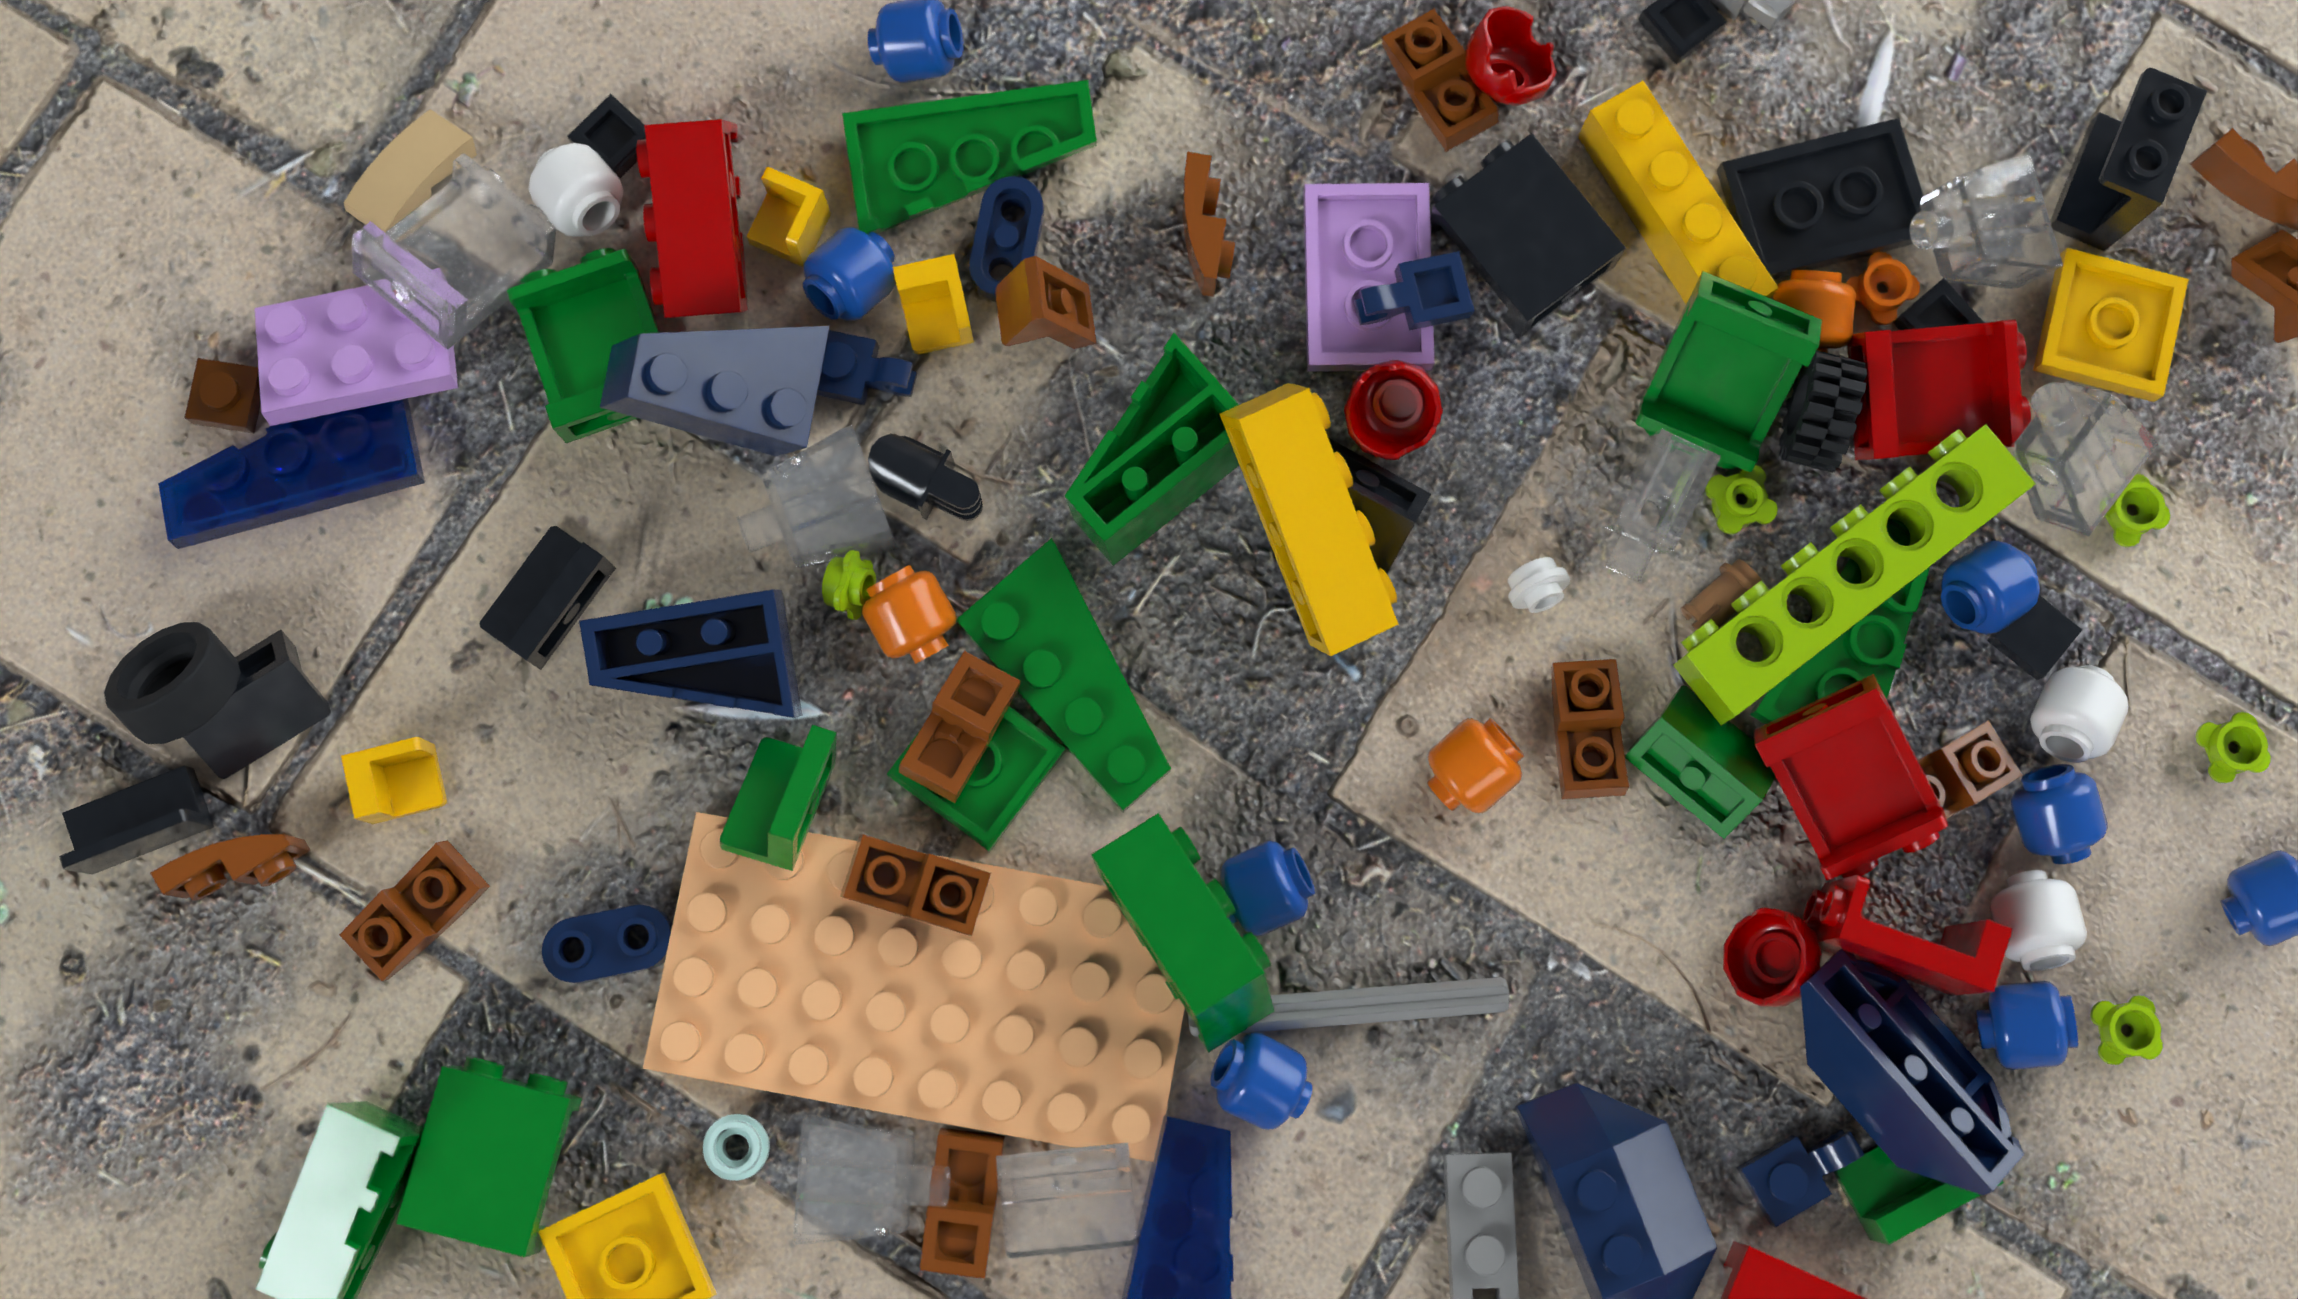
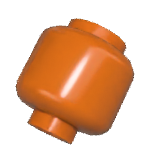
(1824, 298)
(909, 614)
(1474, 765)

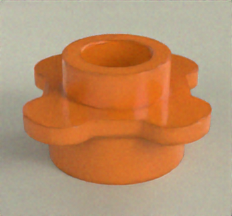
(1899, 282)

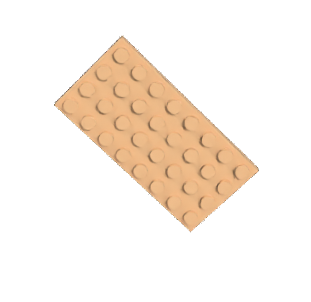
(1024, 1030)

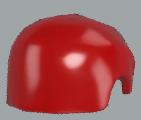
(1507, 58)
(1393, 409)
(1771, 957)

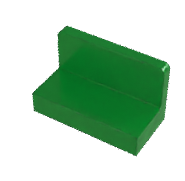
(1703, 763)
(780, 798)
(1895, 1200)

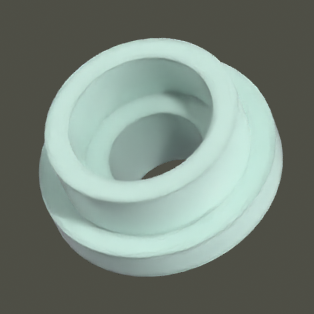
(715, 1147)

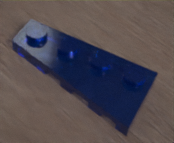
(294, 473)
(1185, 1217)

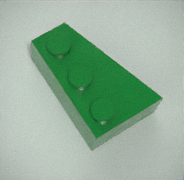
(1187, 929)

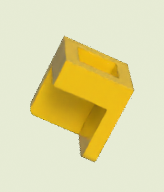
(789, 217)
(933, 304)
(394, 780)

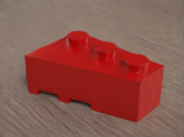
(694, 217)

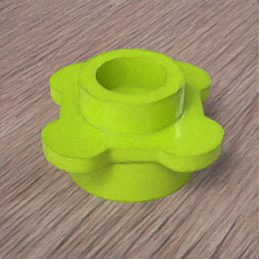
(2150, 512)
(1733, 516)
(846, 583)
(2251, 744)
(2145, 1026)

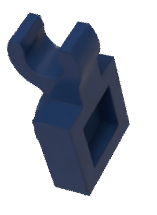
(1426, 290)
(853, 367)
(1790, 1178)

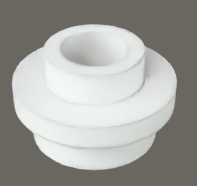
(1537, 585)

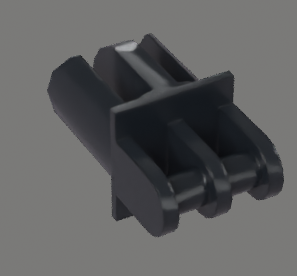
(922, 478)

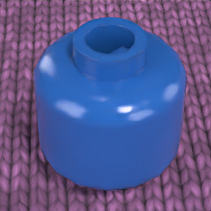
(916, 40)
(849, 274)
(1989, 587)
(2059, 813)
(1267, 887)
(2264, 898)
(2028, 1025)
(1261, 1081)

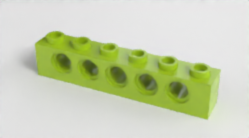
(1985, 482)

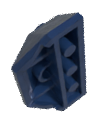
(1905, 1075)
(1619, 1195)

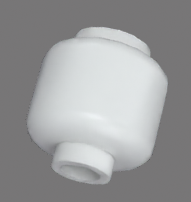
(576, 190)
(2079, 713)
(2043, 920)

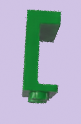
(571, 327)
(1728, 370)
(488, 1157)

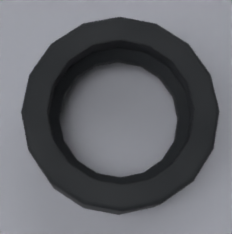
(172, 683)

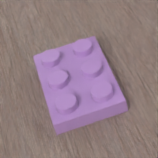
(1355, 243)
(343, 356)

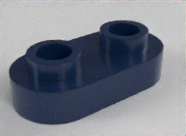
(1004, 241)
(607, 944)

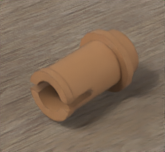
(1717, 597)

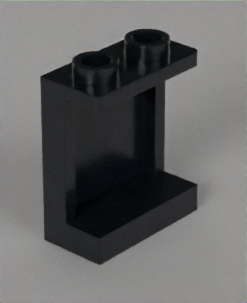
(2129, 162)
(1526, 231)

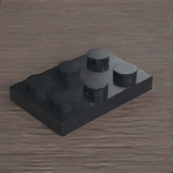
(1825, 198)

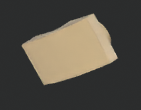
(407, 171)

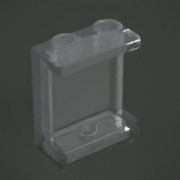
(456, 253)

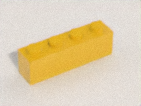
(1669, 194)
(1311, 517)

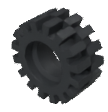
(1823, 411)

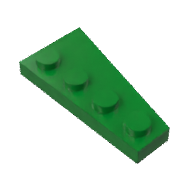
(949, 149)
(1048, 640)
(1867, 648)

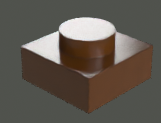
(224, 396)

